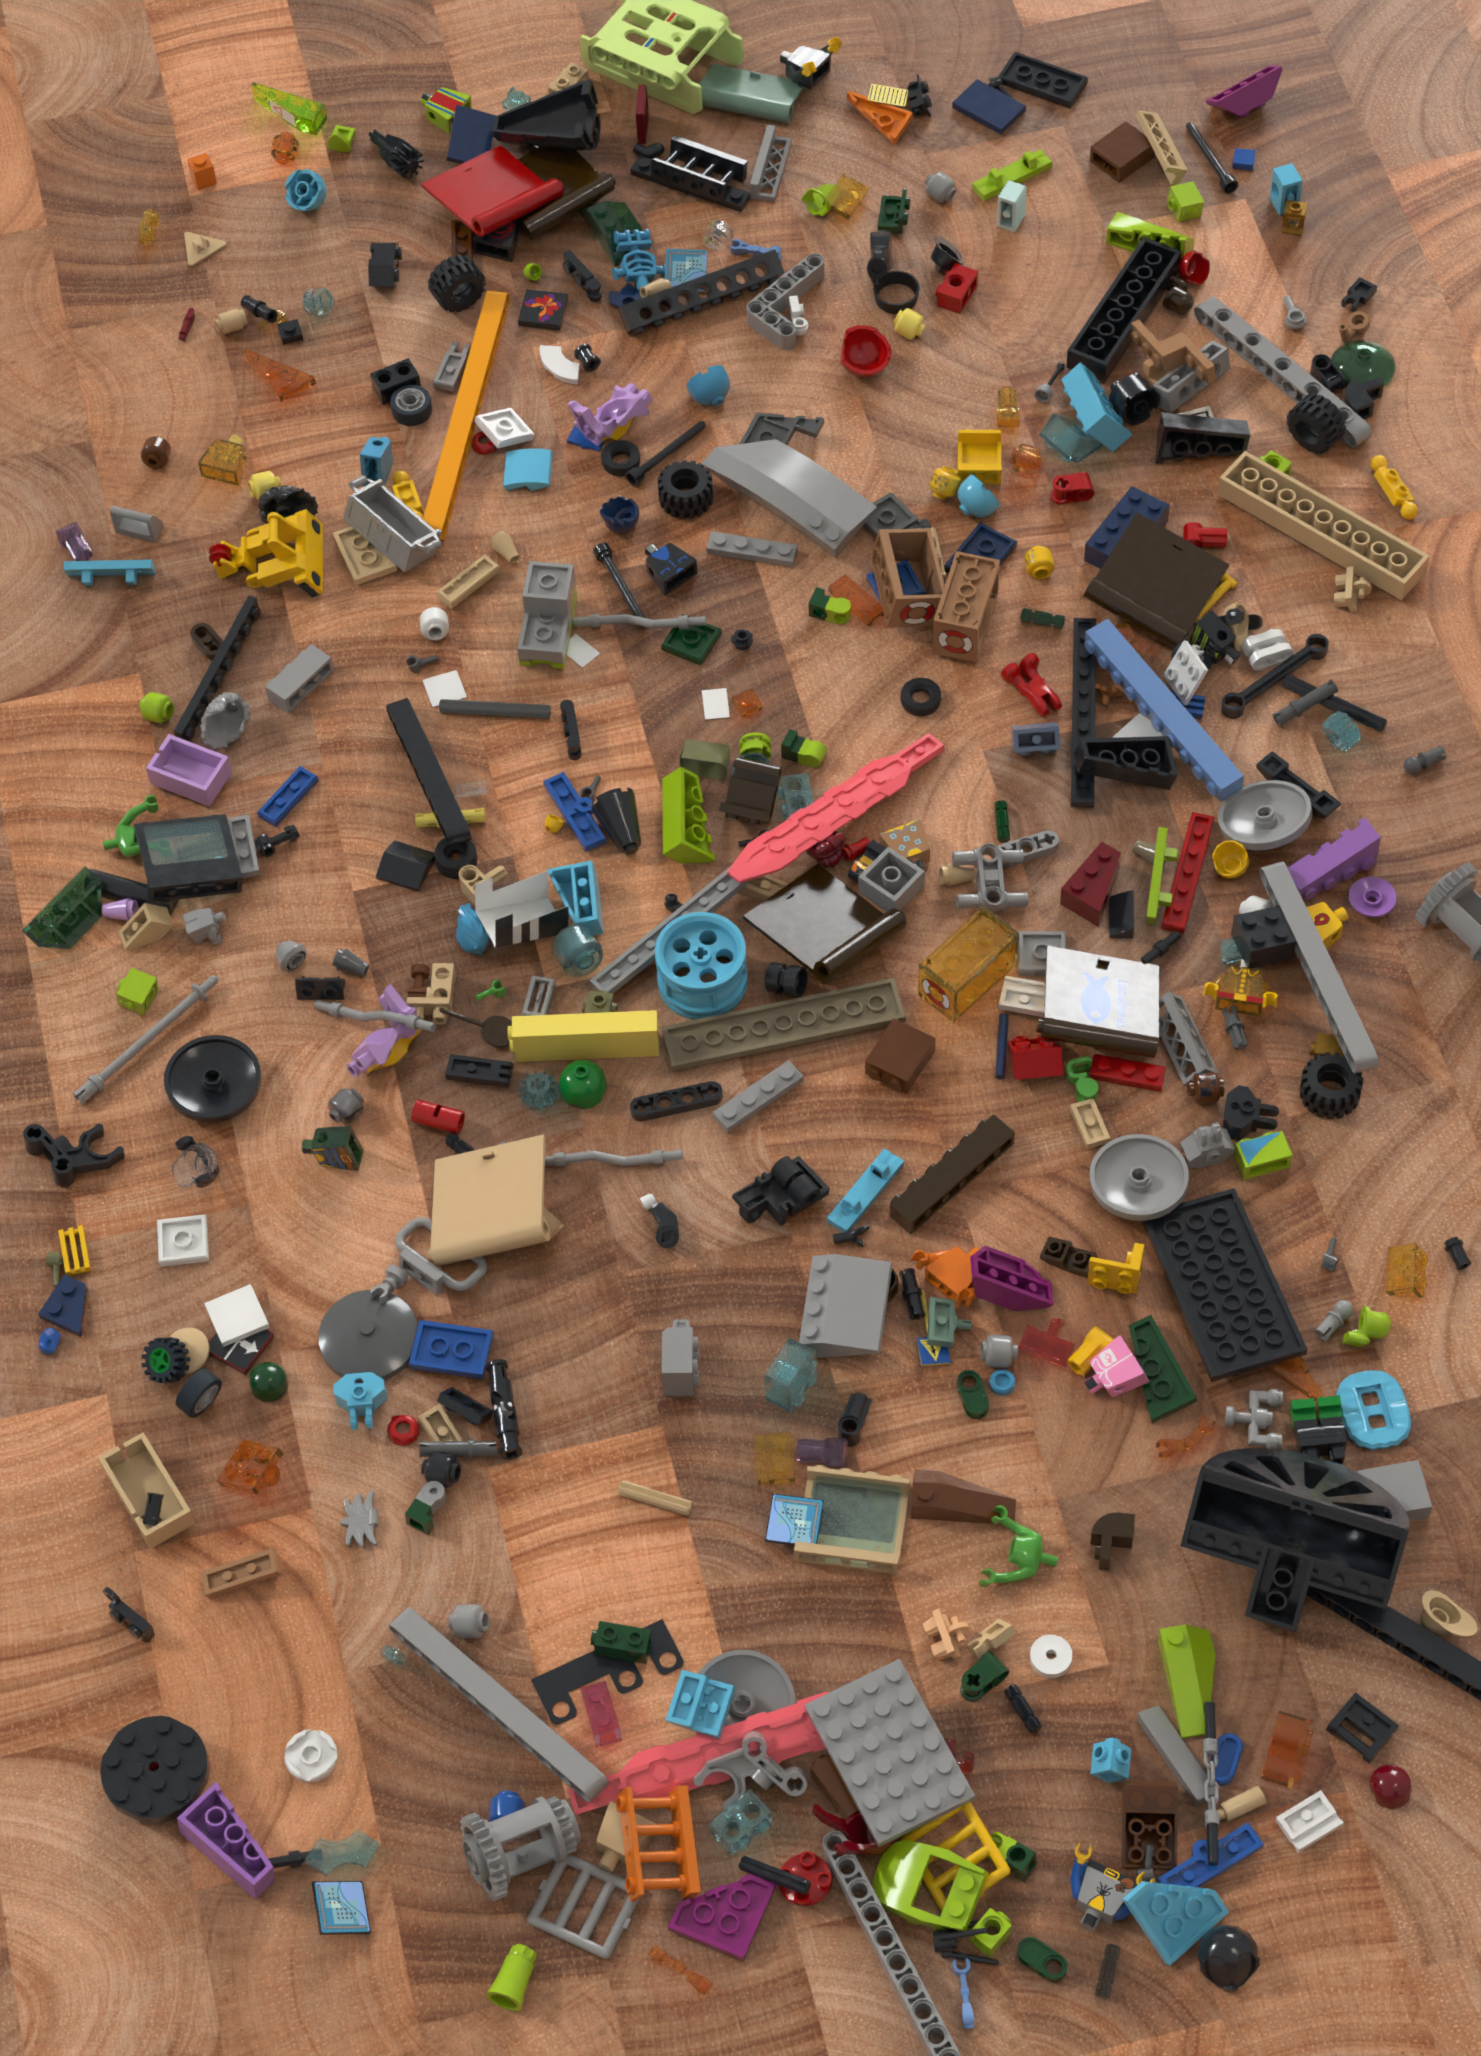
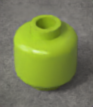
(156, 707)

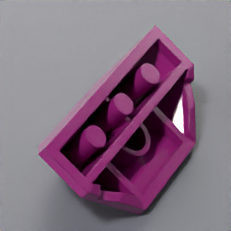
(1248, 93)
(1009, 1281)

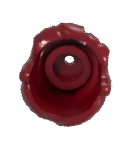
(828, 851)

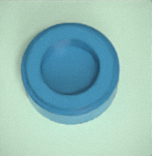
(1002, 1382)

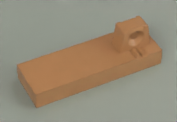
(240, 1573)

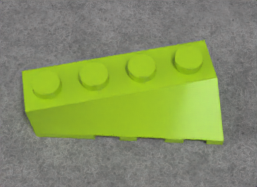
(1128, 231)
(684, 820)

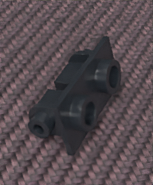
(920, 101)
(320, 988)

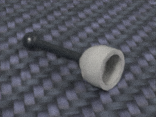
(1044, 391)

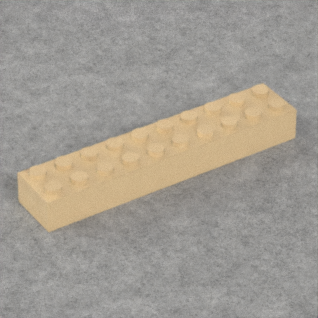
(1323, 525)

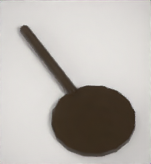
(493, 1030)

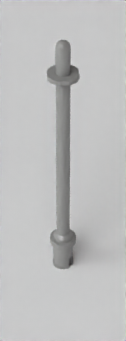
(96, 1082)

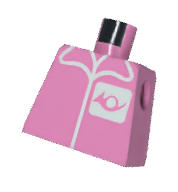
(1116, 1370)

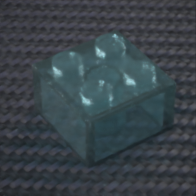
(790, 1375)

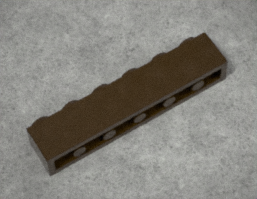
(951, 1173)

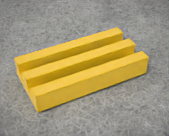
(71, 1233)

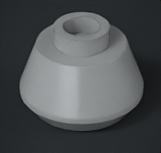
(290, 955)

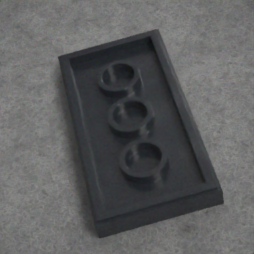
(1043, 80)

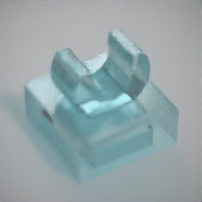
(515, 99)

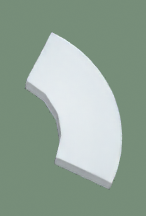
(558, 365)

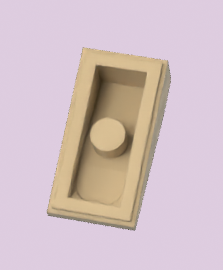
(763, 887)
(438, 1425)

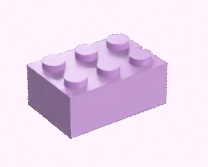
(189, 770)

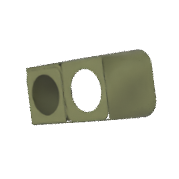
(705, 759)

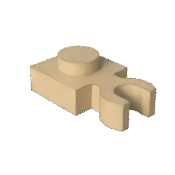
(993, 1636)

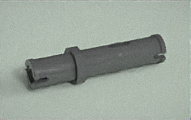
(1299, 706)
(459, 1448)

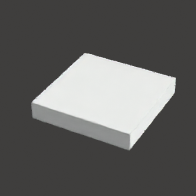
(504, 427)
(183, 1240)
(236, 1315)

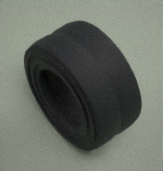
(449, 867)

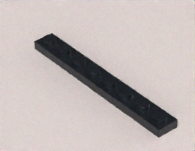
(220, 665)

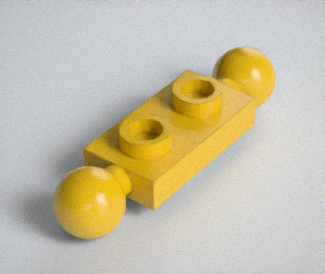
(1394, 487)
(406, 492)

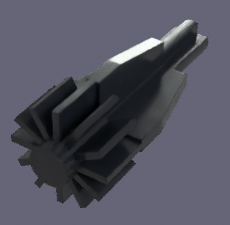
(397, 153)

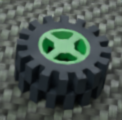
(162, 1369)

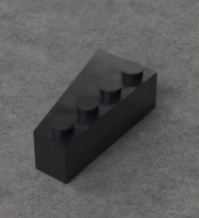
(1128, 759)

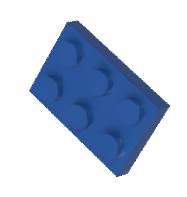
(451, 1349)

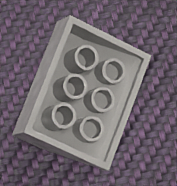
(845, 1305)

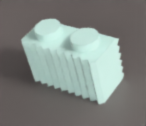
(1011, 206)

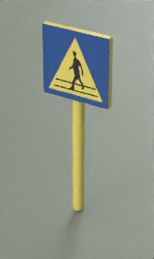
(929, 1353)

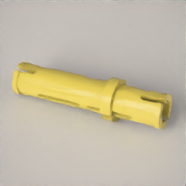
(429, 820)

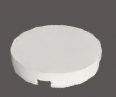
(311, 1756)

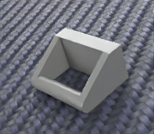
(136, 524)

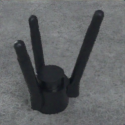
(946, 1940)

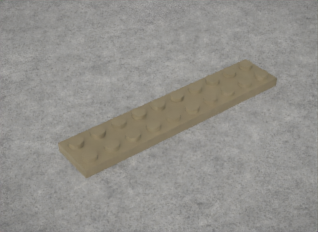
(782, 1024)

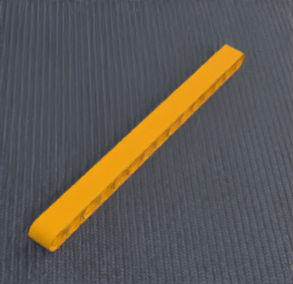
(466, 408)

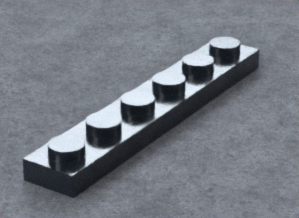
(735, 198)

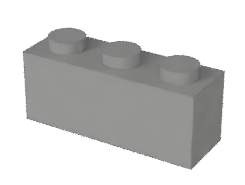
(299, 678)

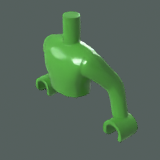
(125, 832)
(1024, 1551)

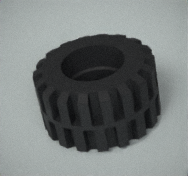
(456, 283)
(1316, 423)
(687, 502)
(1327, 1101)

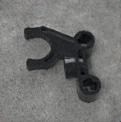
(69, 1160)

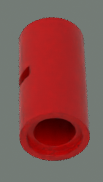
(438, 1116)

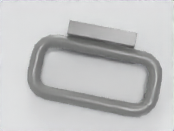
(426, 1272)

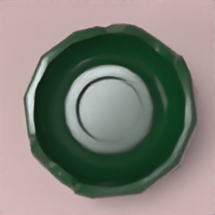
(268, 1381)

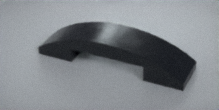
(1276, 768)

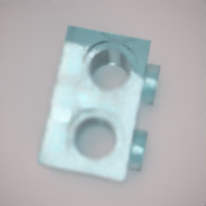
(795, 793)
(735, 1818)

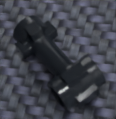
(266, 845)

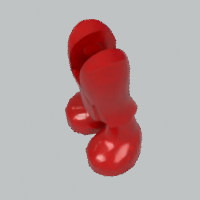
(1037, 689)

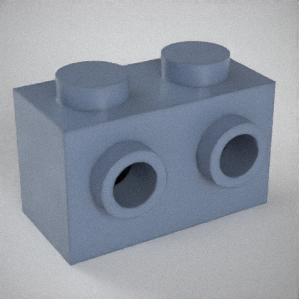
(1035, 737)

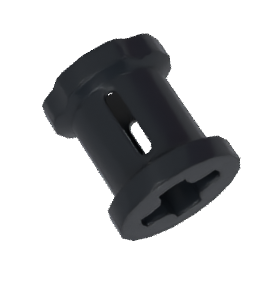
(586, 356)

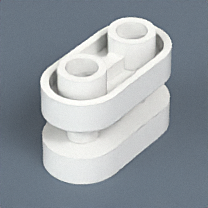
(1267, 649)

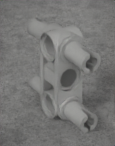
(990, 878)

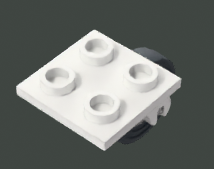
(1187, 670)

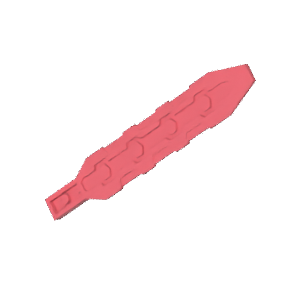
(833, 810)
(662, 1768)

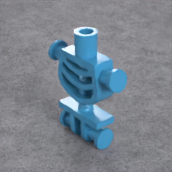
(642, 264)

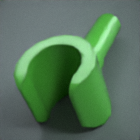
(499, 993)

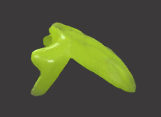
(814, 200)

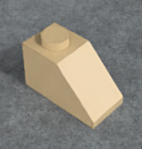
(146, 926)

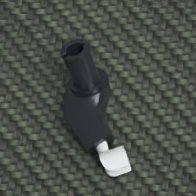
(667, 1231)

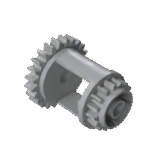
(1457, 906)
(495, 1868)

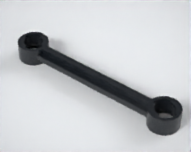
(1274, 676)

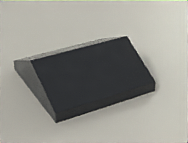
(405, 865)

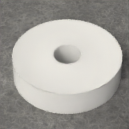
(1051, 1645)

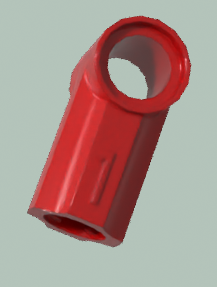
(1205, 536)

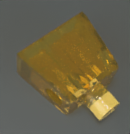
(224, 460)

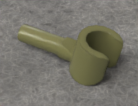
(53, 1259)

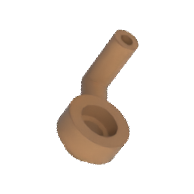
(1354, 319)

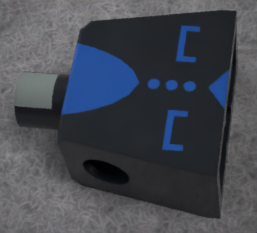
(669, 566)

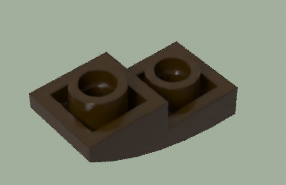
(1066, 1257)

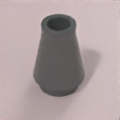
(350, 963)

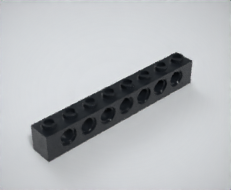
(768, 262)

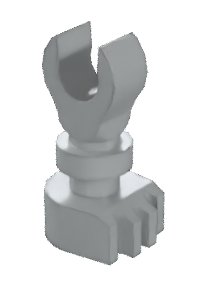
(395, 1278)

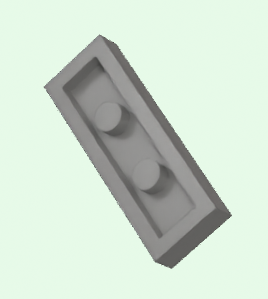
(244, 845)

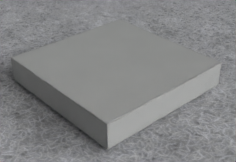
(1033, 950)

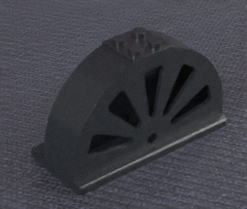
(1298, 1527)

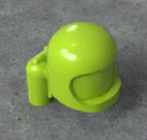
(1371, 1325)

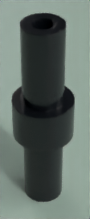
(1161, 947)
(293, 1859)

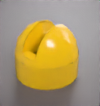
(553, 823)

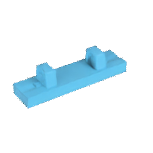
(88, 569)
(865, 1191)

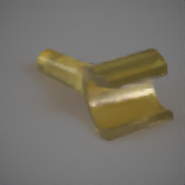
(280, 319)

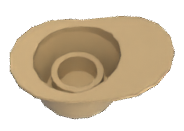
(1445, 1617)

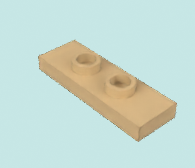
(468, 581)

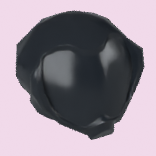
(1228, 1957)

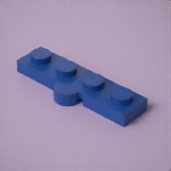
(575, 811)
(1231, 1851)

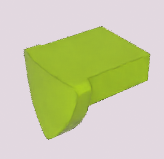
(341, 139)

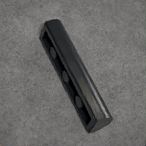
(121, 888)

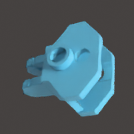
(360, 1398)

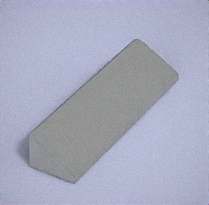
(1175, 1753)

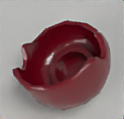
(1391, 1786)

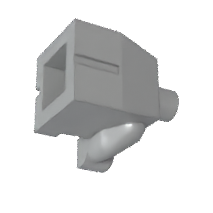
(204, 924)

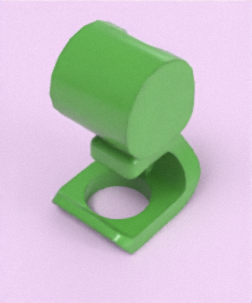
(1085, 1087)

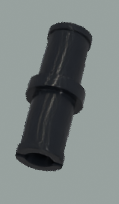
(259, 308)
(912, 1294)

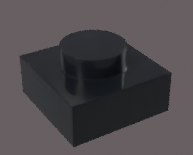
(290, 331)

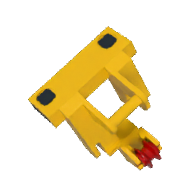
(302, 564)

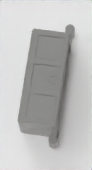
(390, 524)

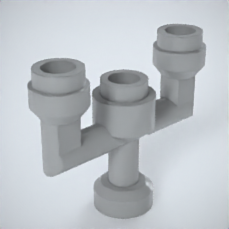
(1258, 1418)

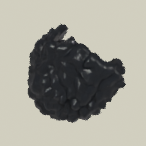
(286, 502)

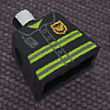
(1215, 638)

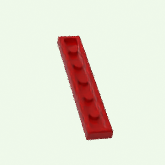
(1188, 872)

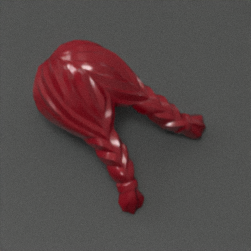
(855, 1830)

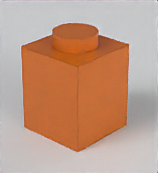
(202, 171)

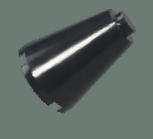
(619, 818)

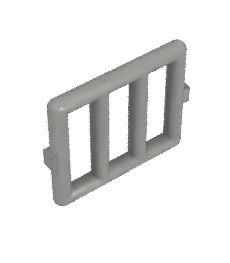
(558, 1928)

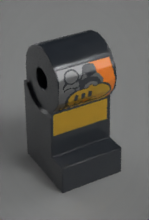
(873, 851)

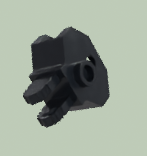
(1243, 1113)

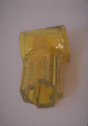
(1007, 408)

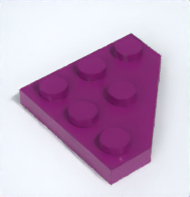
(725, 1915)

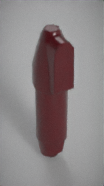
(187, 323)

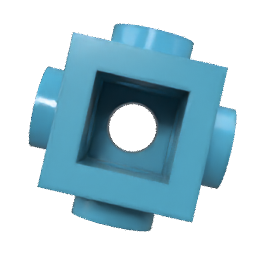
(1111, 1760)

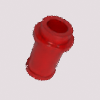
(855, 849)

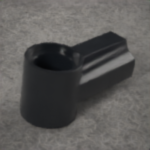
(854, 1418)

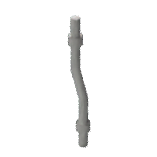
(682, 622)
(411, 1021)
(657, 1157)

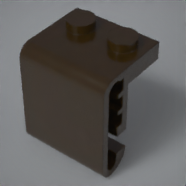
(752, 790)

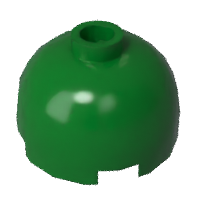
(582, 1084)

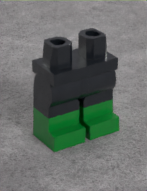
(1319, 1427)

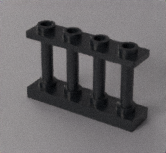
(704, 157)

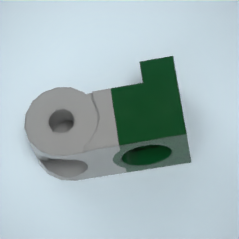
(425, 1505)

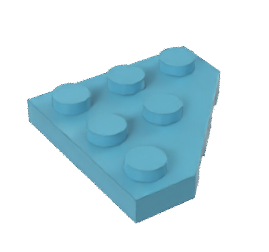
(1174, 1915)

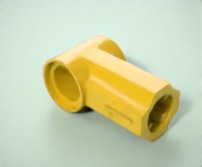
(1093, 1344)

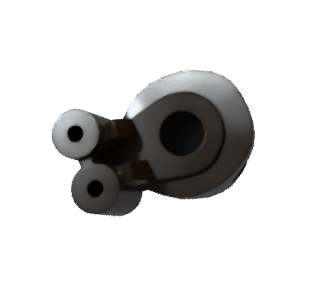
(1178, 297)

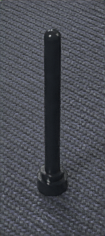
(1227, 182)
(636, 474)
(604, 554)

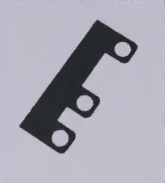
(556, 1683)

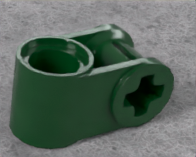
(985, 1674)

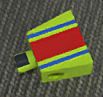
(442, 105)

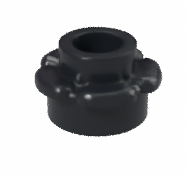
(742, 639)

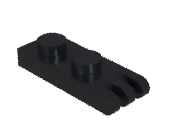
(479, 1070)

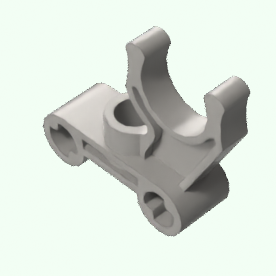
(755, 1764)

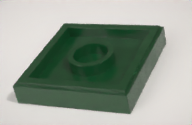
(692, 643)

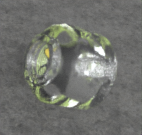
(718, 235)

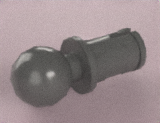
(1413, 764)

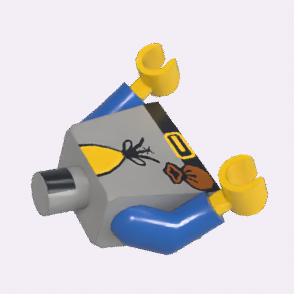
(1100, 1891)

